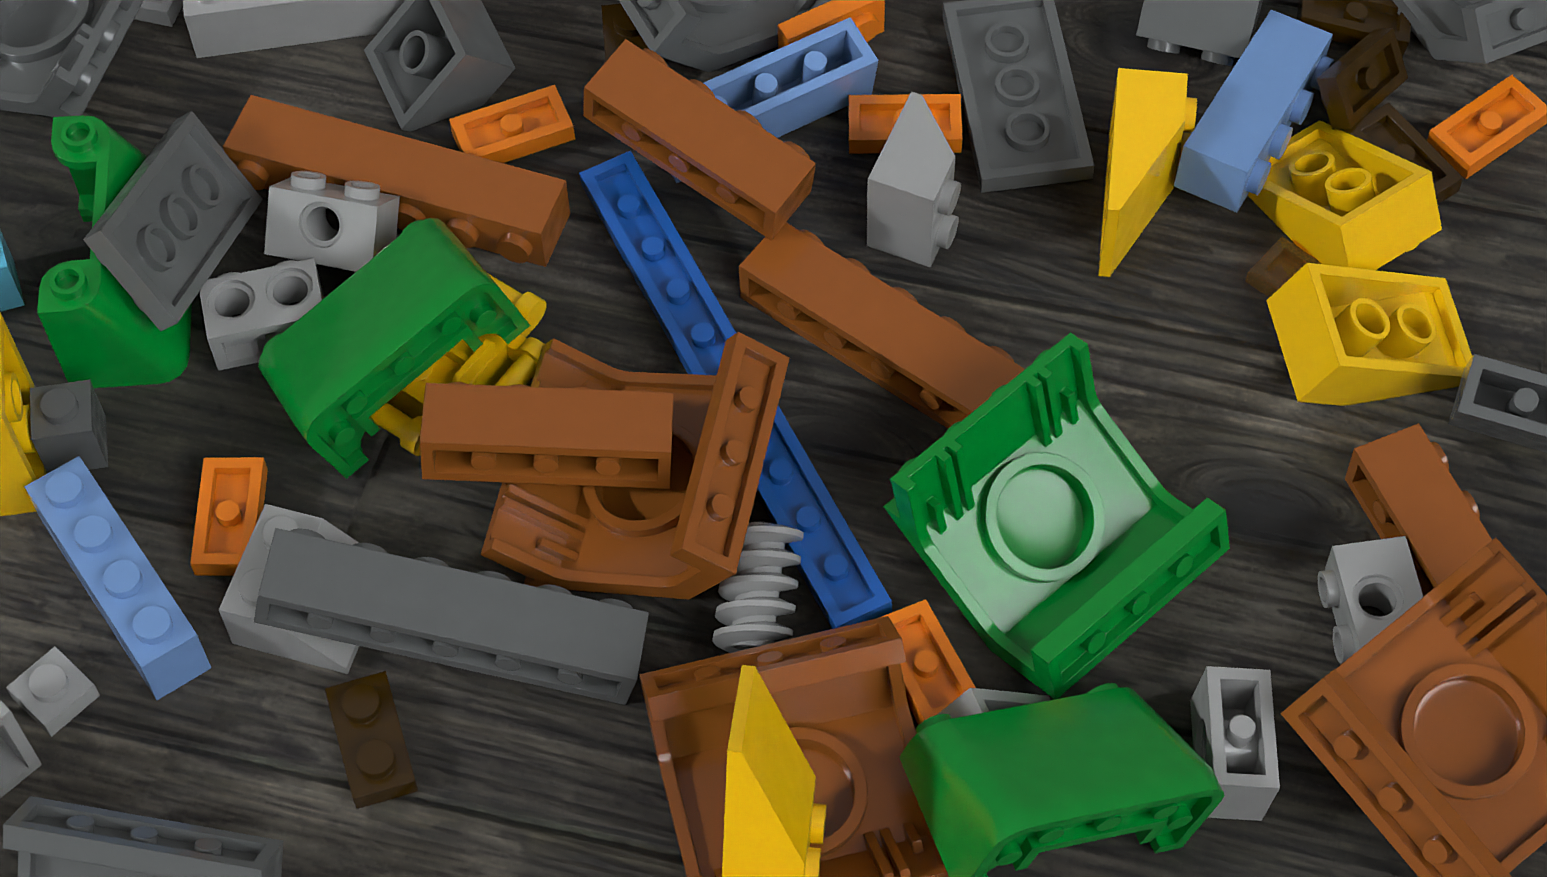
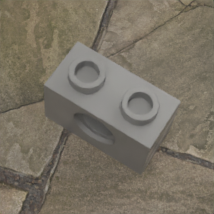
(300, 228)
(1367, 575)
(1237, 738)

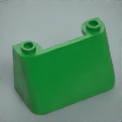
(80, 303)
(381, 336)
(1055, 778)

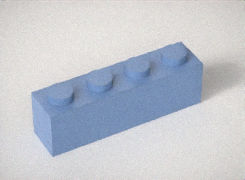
(801, 79)
(1254, 112)
(118, 578)

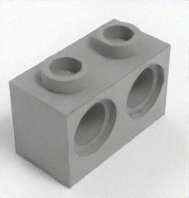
(264, 307)

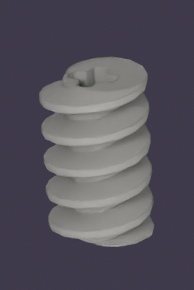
(756, 588)

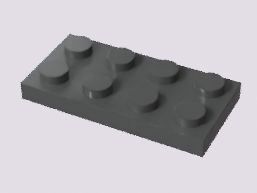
(1017, 93)
(174, 221)

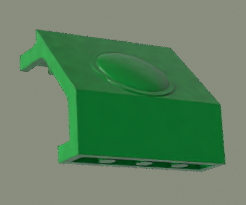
(1051, 523)

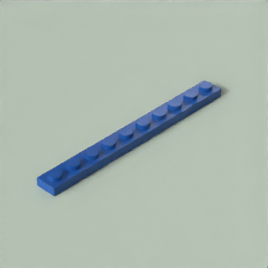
(698, 330)

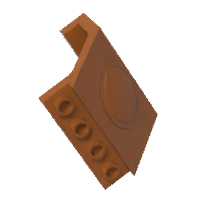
(650, 537)
(850, 720)
(1446, 722)

